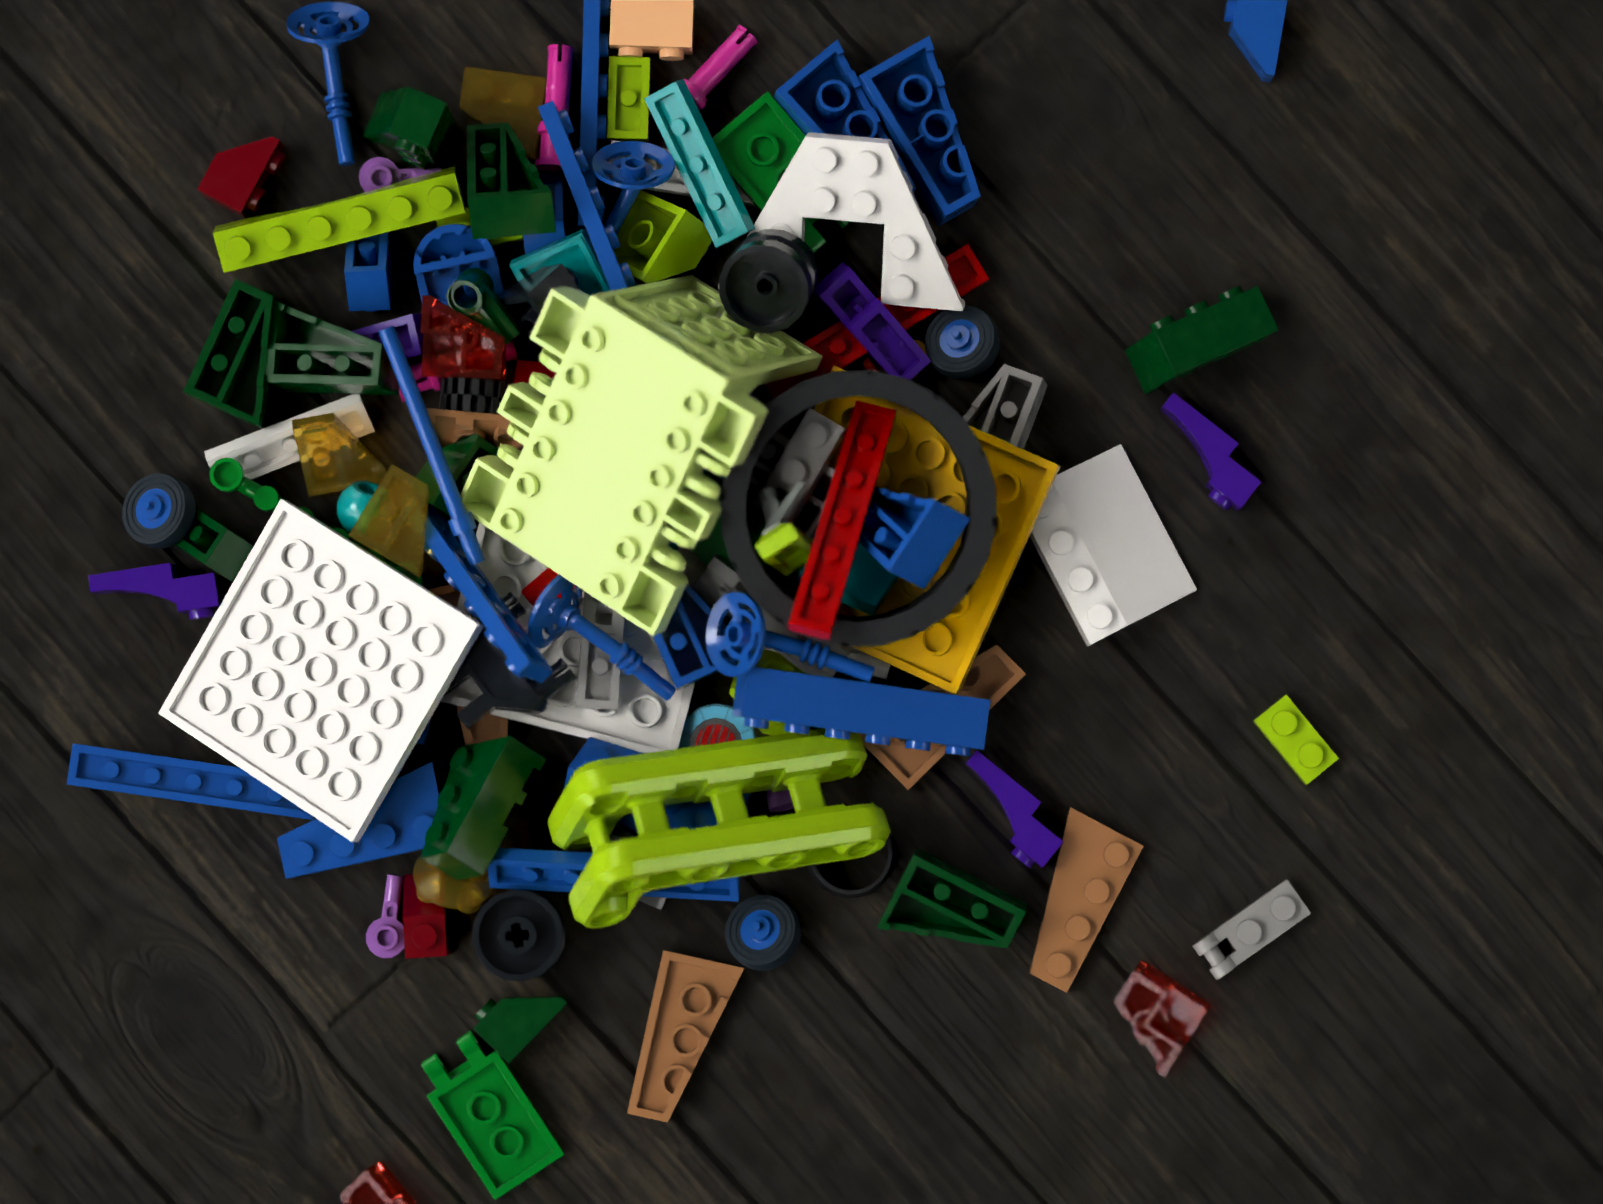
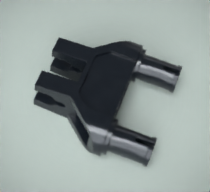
(498, 684)

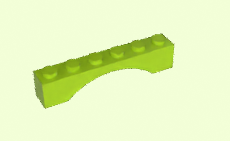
(339, 221)

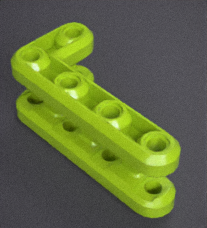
(734, 847)

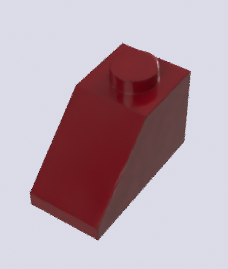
(424, 925)

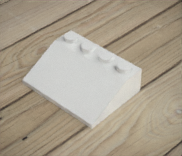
(1107, 547)

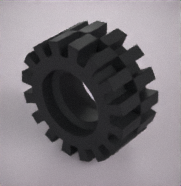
(472, 394)

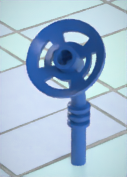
(328, 26)
(633, 175)
(559, 611)
(754, 633)

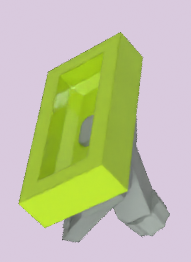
(783, 543)

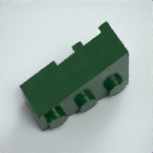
(324, 358)

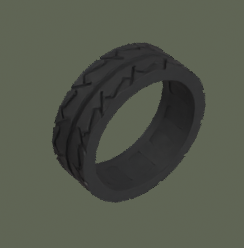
(976, 537)

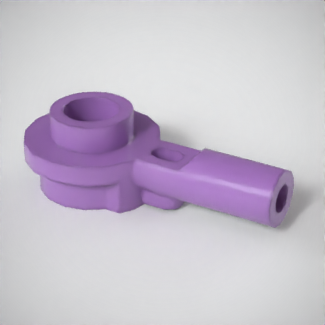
(382, 172)
(386, 934)

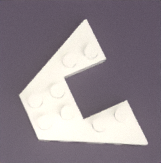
(865, 183)

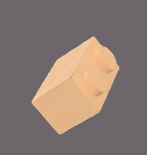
(652, 28)

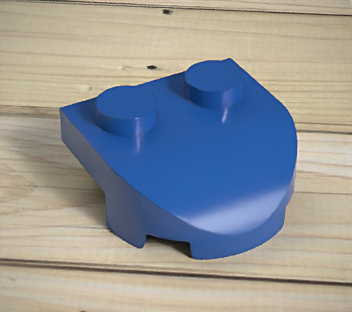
(447, 254)

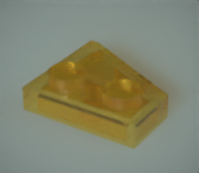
(505, 97)
(333, 455)
(396, 520)

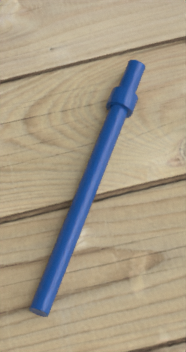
(461, 521)

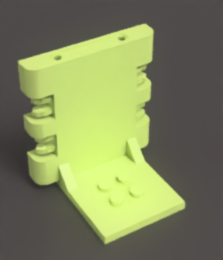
(619, 439)

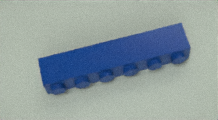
(861, 708)

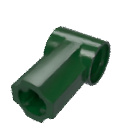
(486, 308)

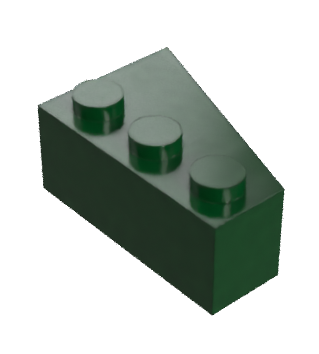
(411, 125)
(503, 186)
(1200, 337)
(235, 357)
(475, 803)
(951, 904)

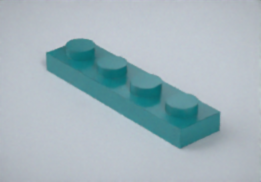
(699, 163)

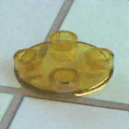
(441, 889)

